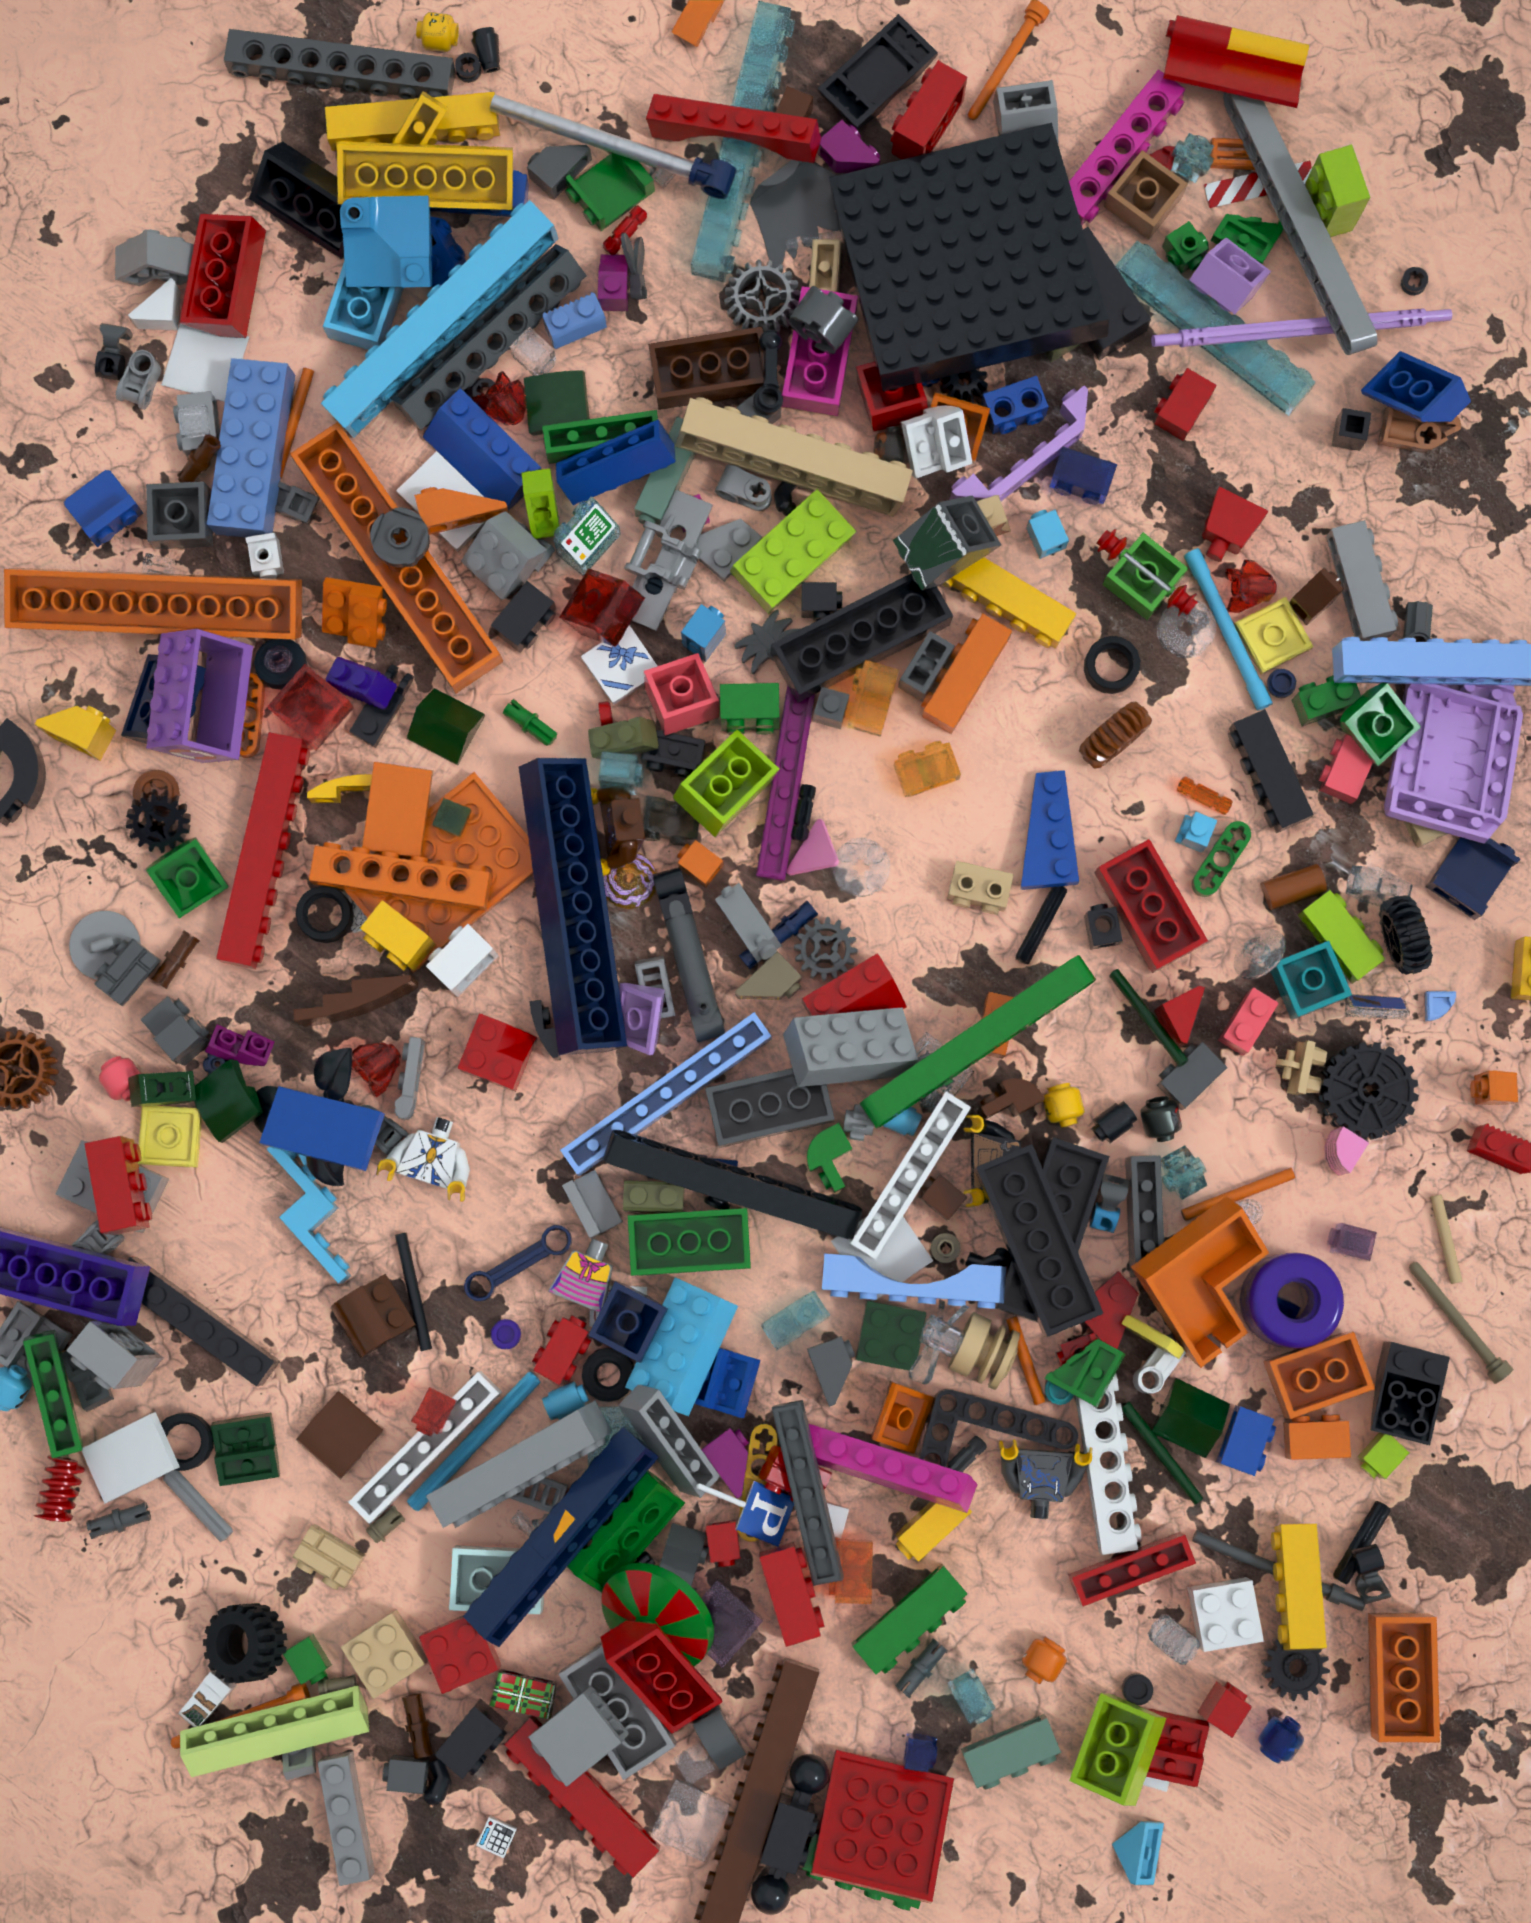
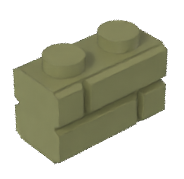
(624, 737)
(653, 1197)

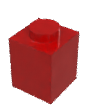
(723, 1543)

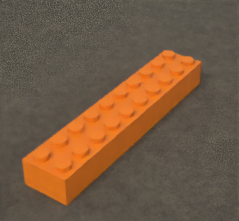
(418, 592)
(152, 603)

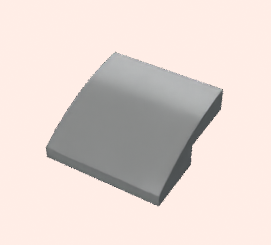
(22, 1323)

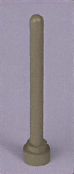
(1497, 1368)

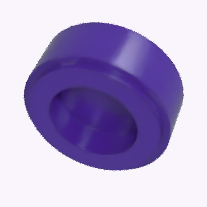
(506, 1334)

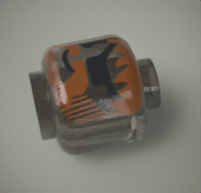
(891, 445)

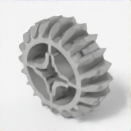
(750, 299)

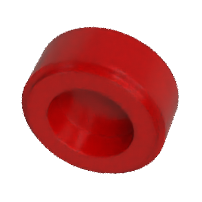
(605, 713)

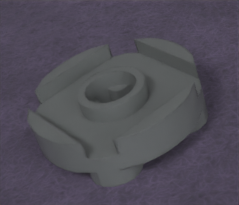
(408, 552)

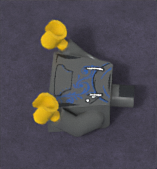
(1042, 1474)

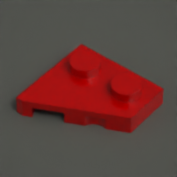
(1117, 1301)

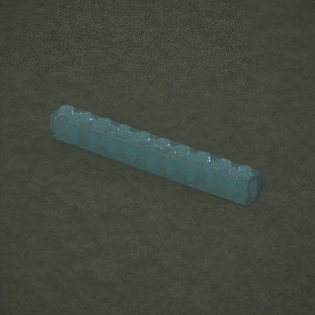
(754, 91)

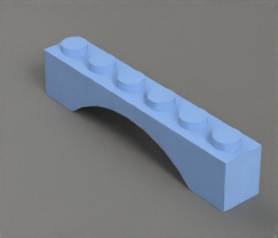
(975, 1283)

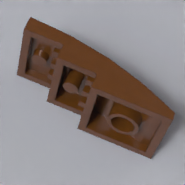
(364, 998)

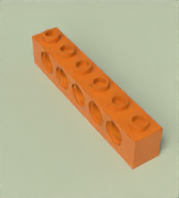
(325, 873)

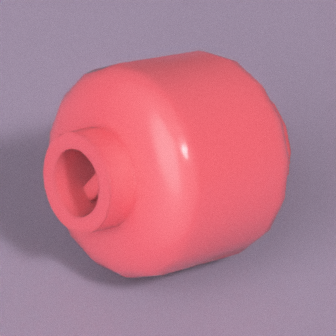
(115, 1077)

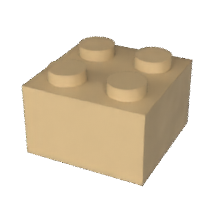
(384, 1654)

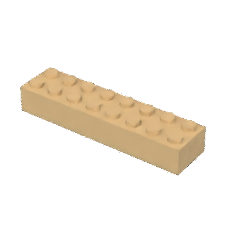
(793, 456)

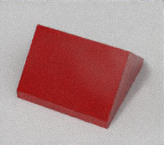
(1179, 1015)

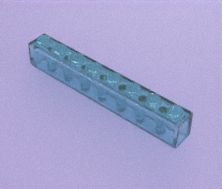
(1187, 308)

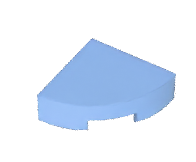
(1438, 1003)

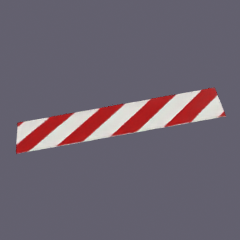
(1244, 187)

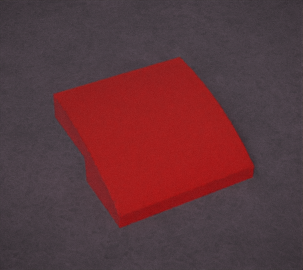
(1179, 1750)

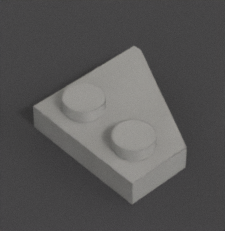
(726, 546)

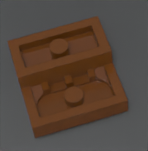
(339, 1435)

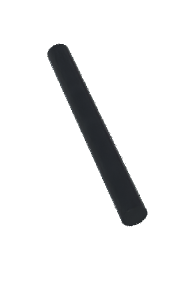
(413, 1291)

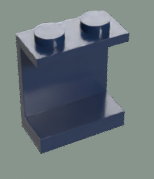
(1472, 874)

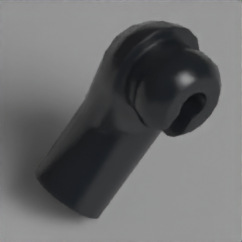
(440, 1784)

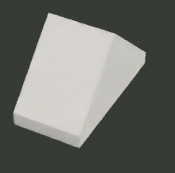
(159, 310)

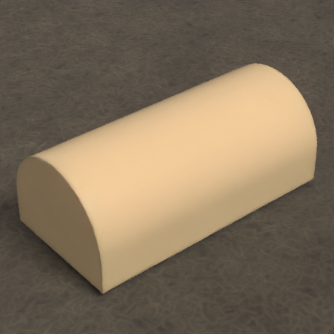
(825, 264)

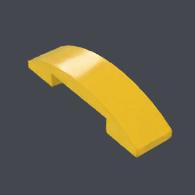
(331, 790)

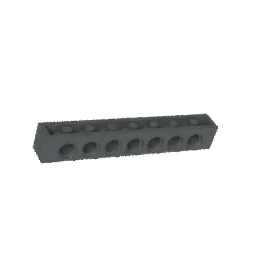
(245, 44)
(493, 320)

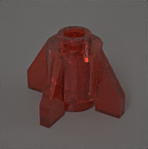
(504, 400)
(1249, 586)
(376, 1065)

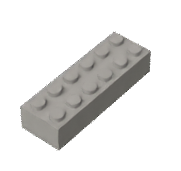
(520, 1466)

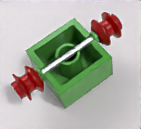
(1145, 575)

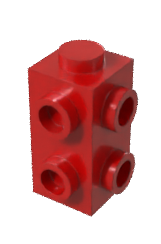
(566, 1341)

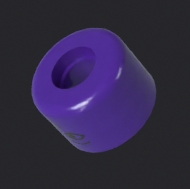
(1319, 1316)

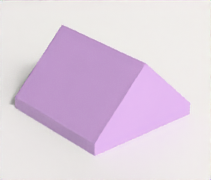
(641, 1015)

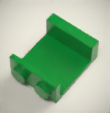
(610, 189)

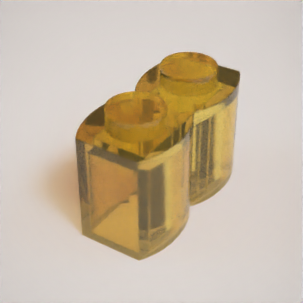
(926, 769)

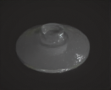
(1259, 954)

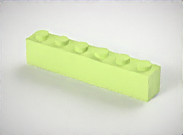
(274, 1731)

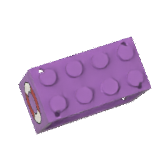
(221, 702)

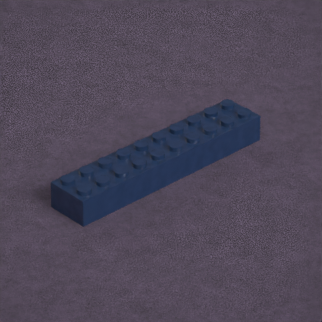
(572, 906)

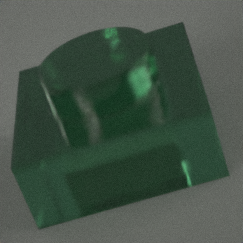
(451, 817)

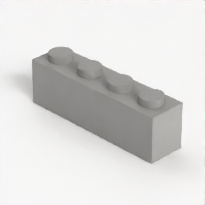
(1360, 577)
(669, 1439)
(346, 1818)

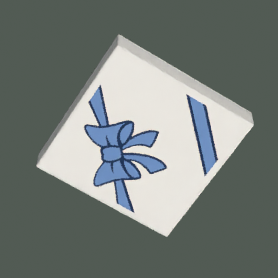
(621, 667)

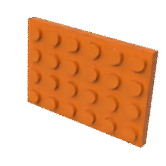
(487, 840)

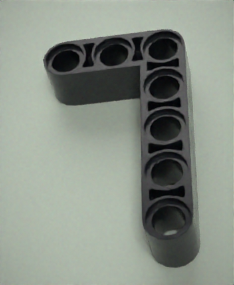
(988, 1420)

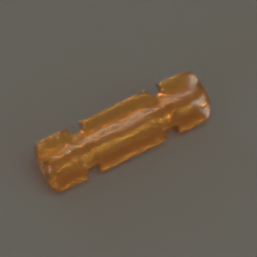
(1204, 795)

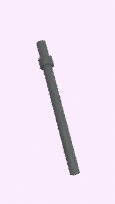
(1333, 1592)

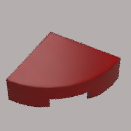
(1164, 156)

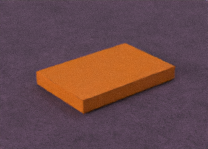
(397, 809)

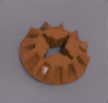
(160, 779)

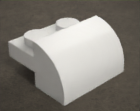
(937, 441)

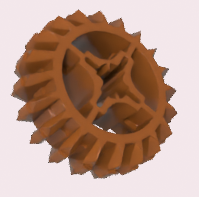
(1115, 734)
(23, 1059)

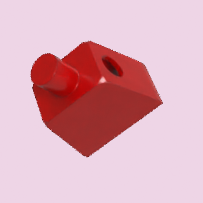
(1230, 523)

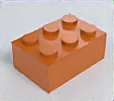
(1319, 1375)

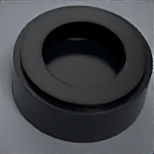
(1137, 1689)

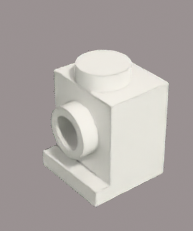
(263, 545)

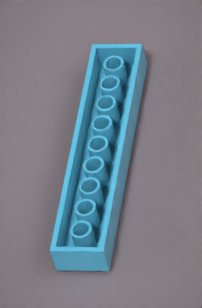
(441, 317)

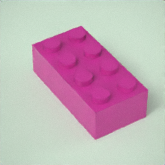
(815, 377)

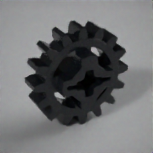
(162, 809)

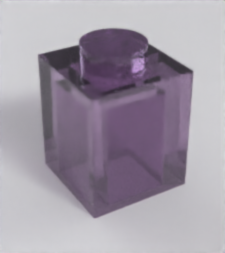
(1351, 1242)

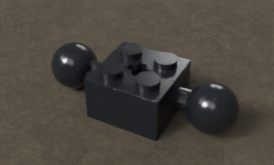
(787, 1836)

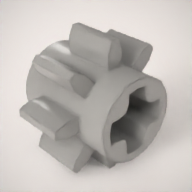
(857, 1123)

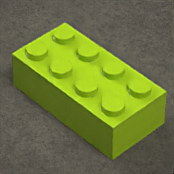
(792, 551)

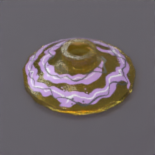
(633, 894)

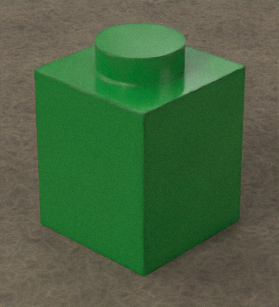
(308, 1660)

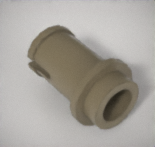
(385, 1524)
(335, 1684)

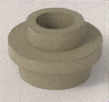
(955, 1248)

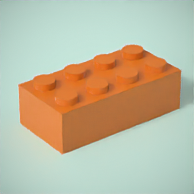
(1404, 1677)

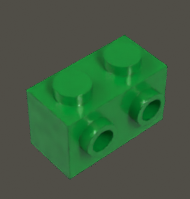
(1323, 701)

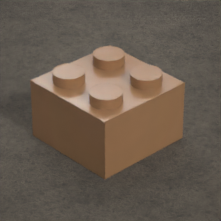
(1145, 194)

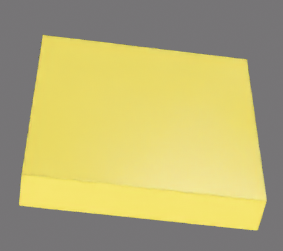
(1273, 635)
(170, 1136)

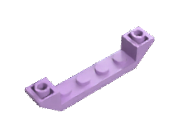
(1074, 411)

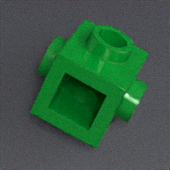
(1185, 247)

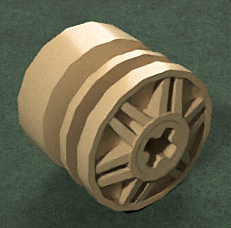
(985, 1351)

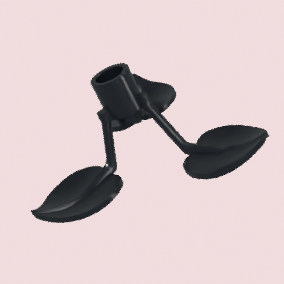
(333, 1076)

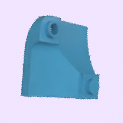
(387, 241)

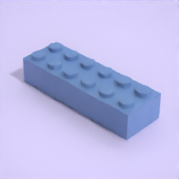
(250, 448)

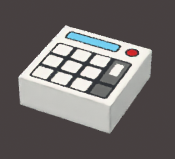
(496, 1836)

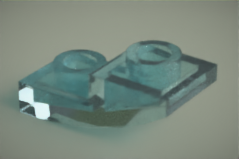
(795, 1320)

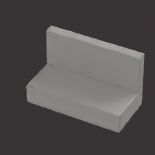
(592, 1204)

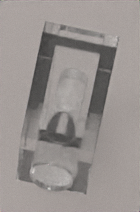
(1375, 885)

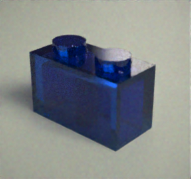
(1082, 476)

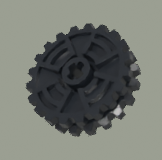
(1391, 1091)

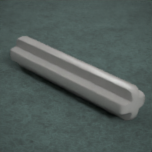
(198, 1505)

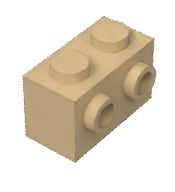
(980, 887)

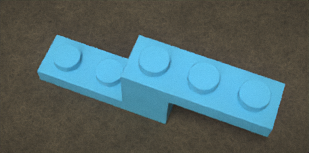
(310, 1213)

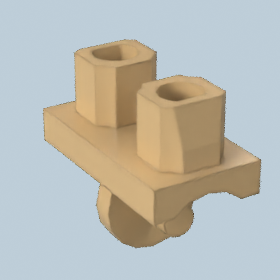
(1298, 1067)

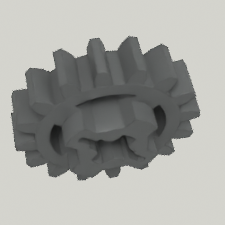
(816, 939)

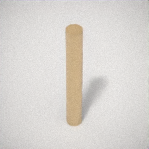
(1446, 1239)

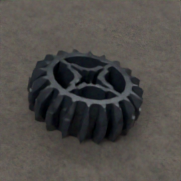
(1405, 934)

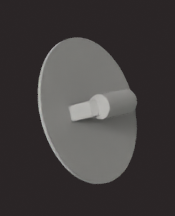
(97, 938)

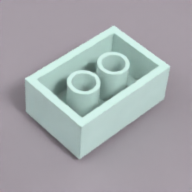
(472, 1572)

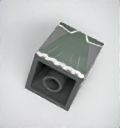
(946, 541)

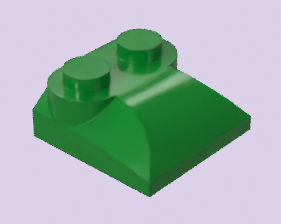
(1379, 722)
(186, 877)

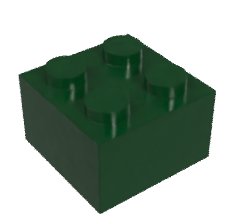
(890, 1335)

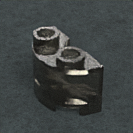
(668, 821)

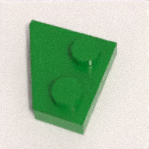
(1088, 1372)

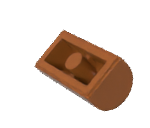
(1294, 886)

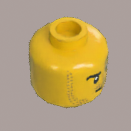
(437, 32)
(1063, 1104)

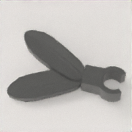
(635, 262)

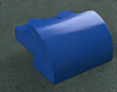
(729, 1383)

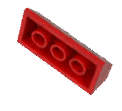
(223, 274)
(658, 1673)

